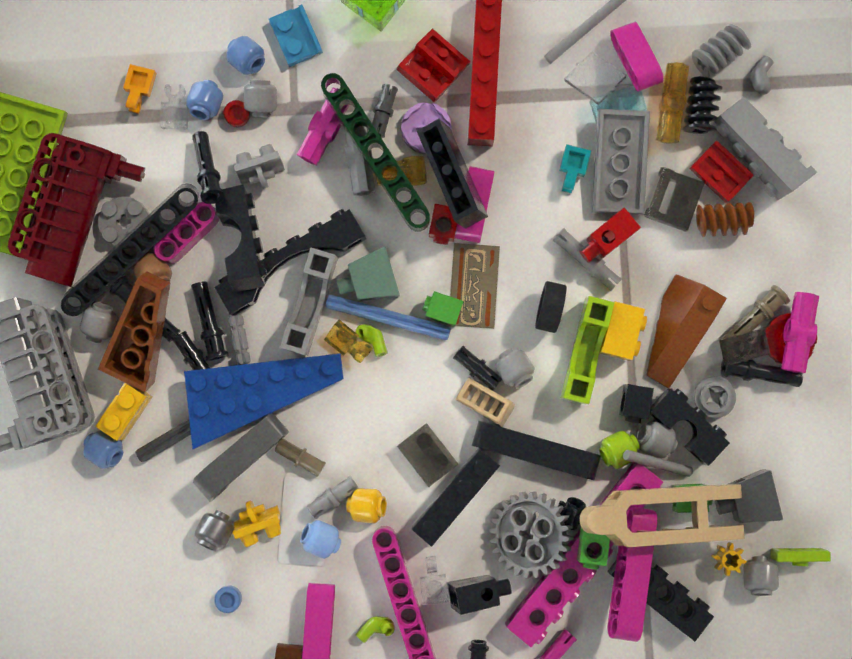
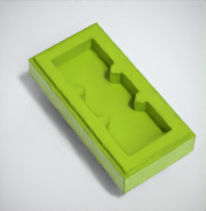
(800, 556)

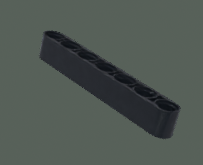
(123, 260)

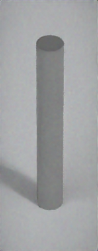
(657, 463)

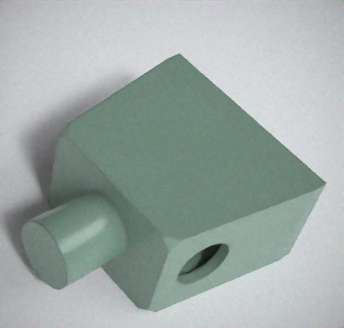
(370, 277)

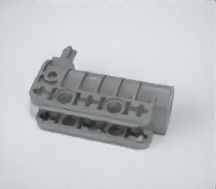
(40, 376)

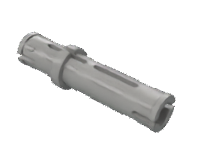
(595, 267)

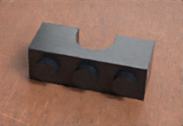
(706, 439)

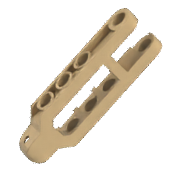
(611, 516)

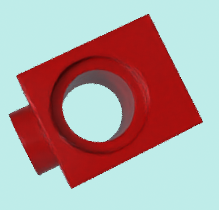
(439, 213)

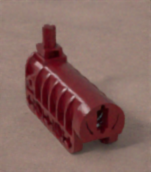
(64, 205)

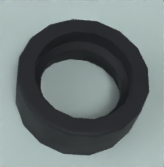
(551, 307)

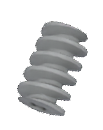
(719, 48)

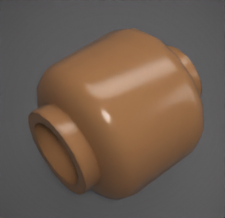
(154, 265)

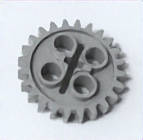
(551, 543)

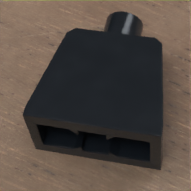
(466, 593)

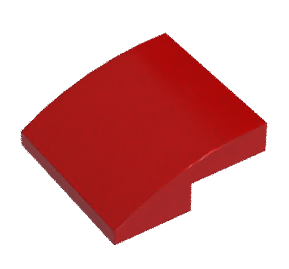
(433, 65)

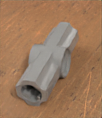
(361, 173)

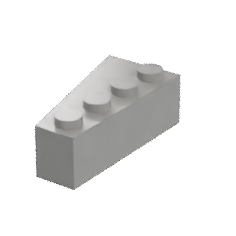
(763, 149)

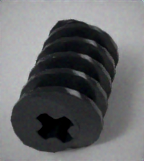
(701, 105)

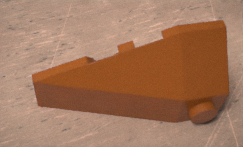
(683, 321)

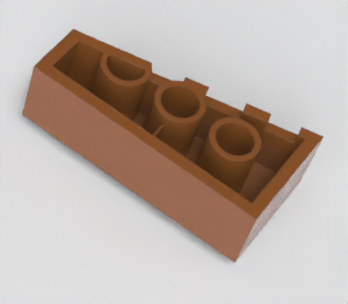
(138, 334)

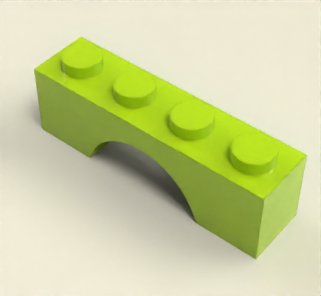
(586, 350)

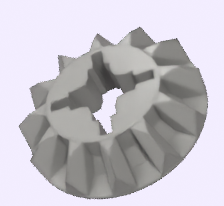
(726, 400)

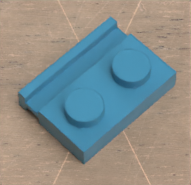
(295, 35)

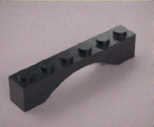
(337, 234)

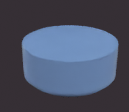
(228, 599)

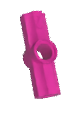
(321, 130)
(800, 332)

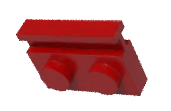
(721, 171)

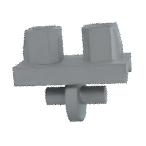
(259, 168)

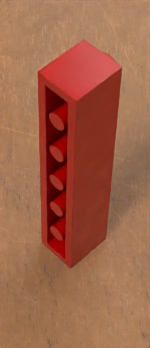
(484, 72)

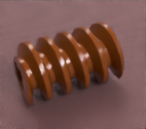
(725, 218)

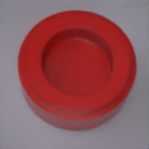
(236, 114)

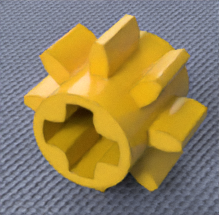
(735, 558)

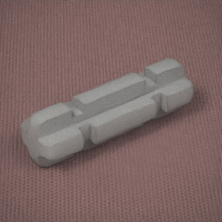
(239, 339)

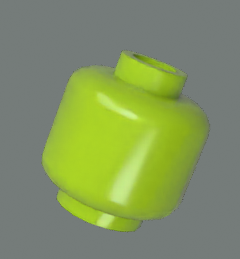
(614, 447)

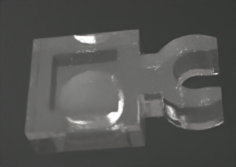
(174, 112)

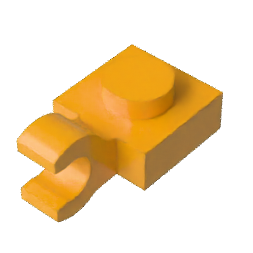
(139, 83)

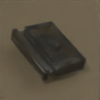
(427, 455)

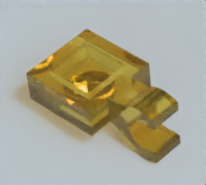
(345, 340)

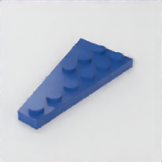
(239, 394)

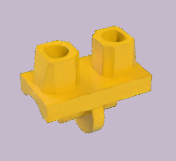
(254, 520)

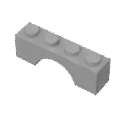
(310, 302)

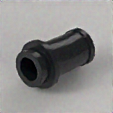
(478, 649)

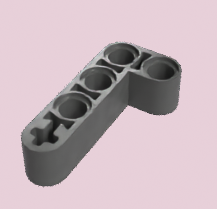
(240, 456)

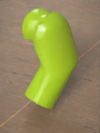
(376, 625)

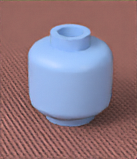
(320, 539)

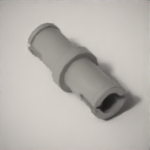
(332, 497)

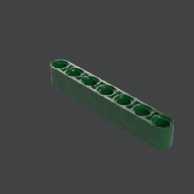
(373, 140)

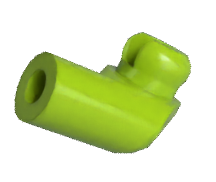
(372, 336)

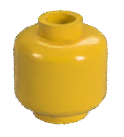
(366, 505)

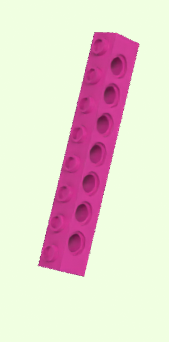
(535, 632)

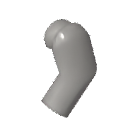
(759, 76)

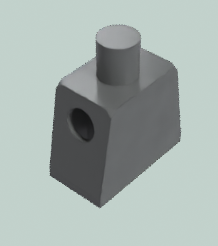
(758, 499)

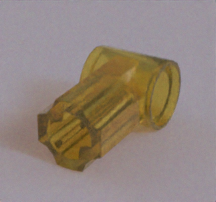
(413, 168)

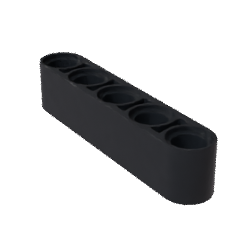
(536, 450)

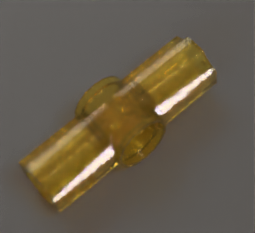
(671, 118)

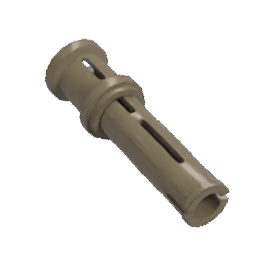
(762, 310)

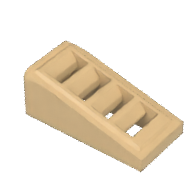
(504, 413)

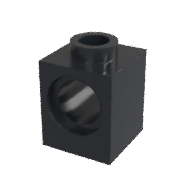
(636, 402)

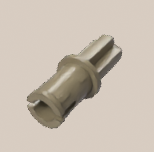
(299, 457)

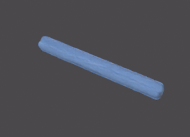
(388, 317)

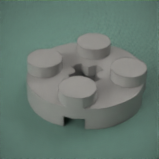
(111, 214)

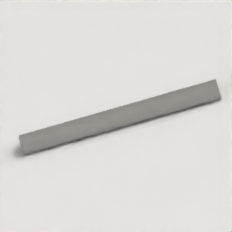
(582, 30)

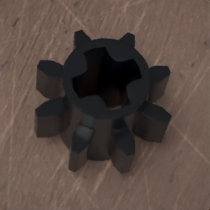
(573, 508)

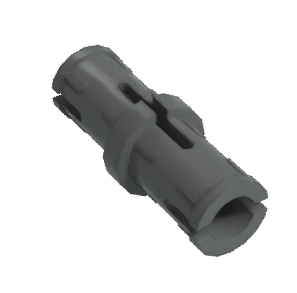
(383, 109)

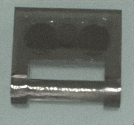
(682, 202)

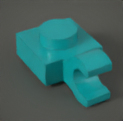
(574, 164)

